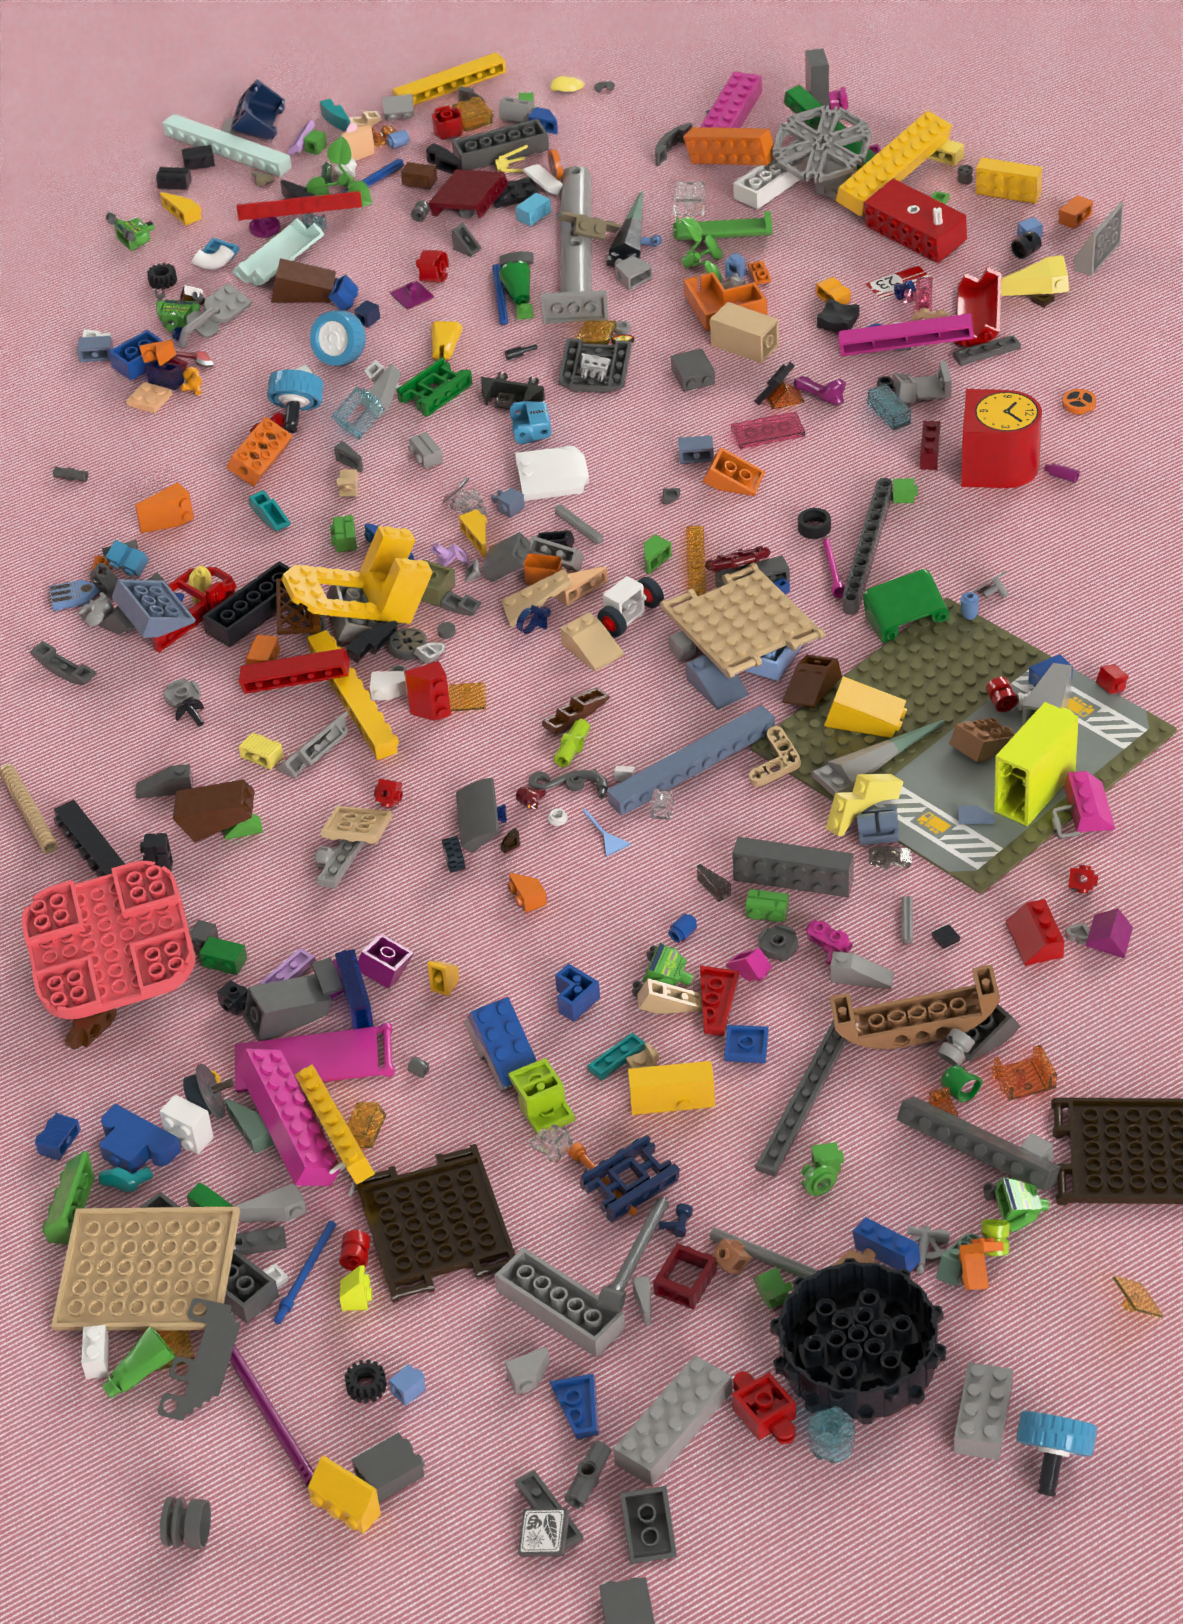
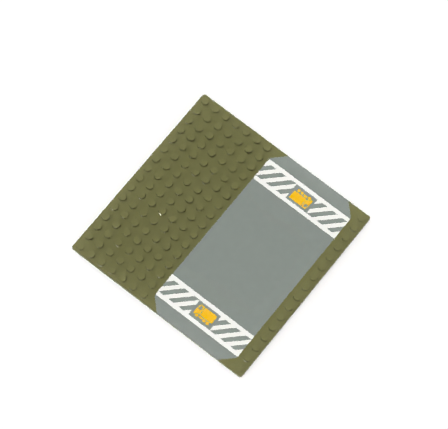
(944, 677)

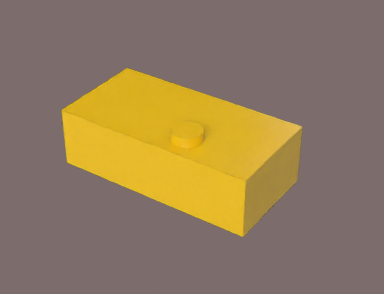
(671, 1087)

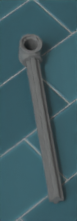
(613, 1296)

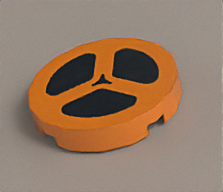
(553, 159)
(1079, 401)

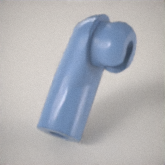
(653, 241)

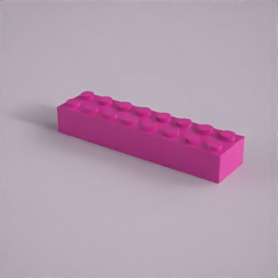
(734, 101)
(288, 1117)

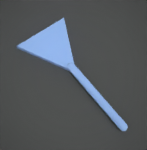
(612, 843)

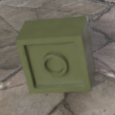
(440, 583)

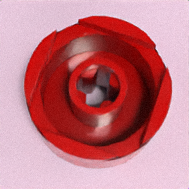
(447, 122)
(432, 266)

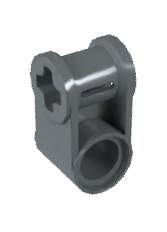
(105, 581)

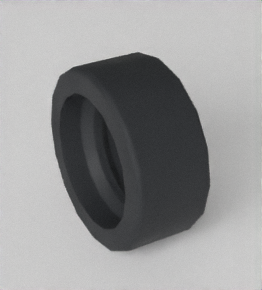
(814, 514)

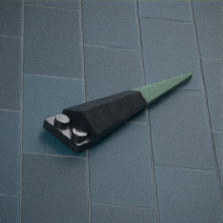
(629, 236)

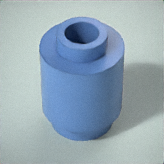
(397, 139)
(969, 605)

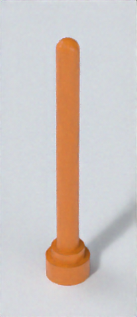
(579, 1153)

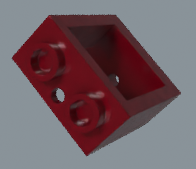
(680, 1293)

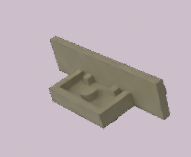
(587, 226)

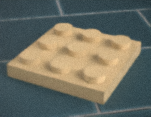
(356, 824)

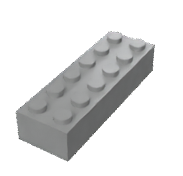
(559, 1302)
(673, 1420)

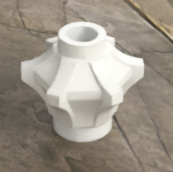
(350, 168)

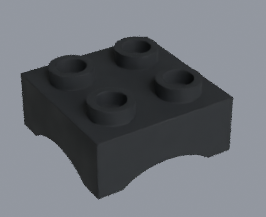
(838, 316)

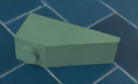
(250, 1126)

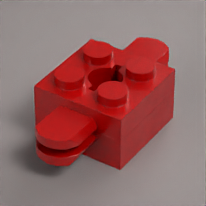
(764, 1406)

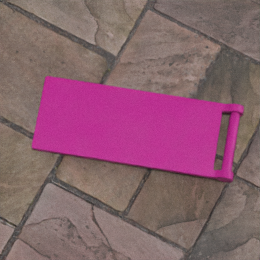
(333, 1054)

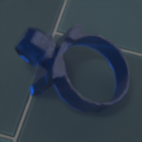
(539, 618)

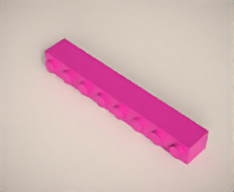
(906, 334)

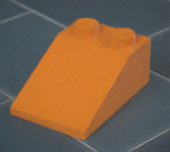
(733, 474)
(165, 509)

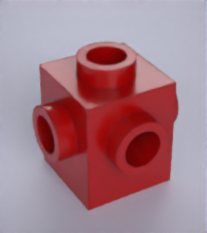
(388, 792)
(1075, 875)

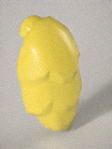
(566, 84)
(200, 579)

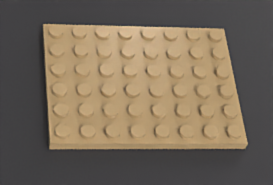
(144, 1267)

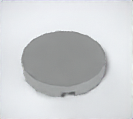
(179, 691)

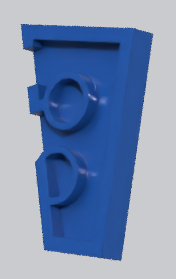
(579, 1403)

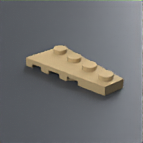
(535, 595)

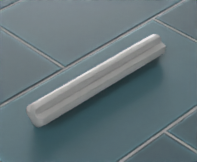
(579, 524)

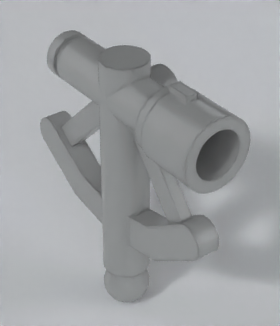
(924, 1235)

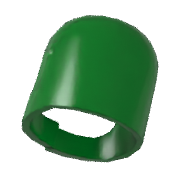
(955, 1078)

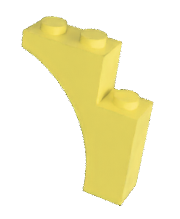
(866, 792)

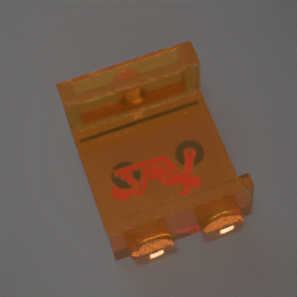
(1025, 1076)

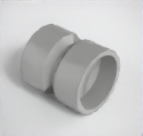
(955, 1047)

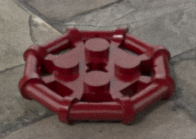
(737, 559)

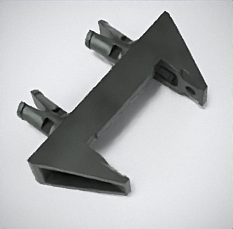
(523, 392)

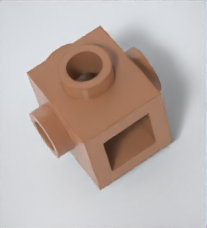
(731, 1256)

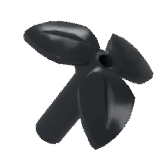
(190, 705)

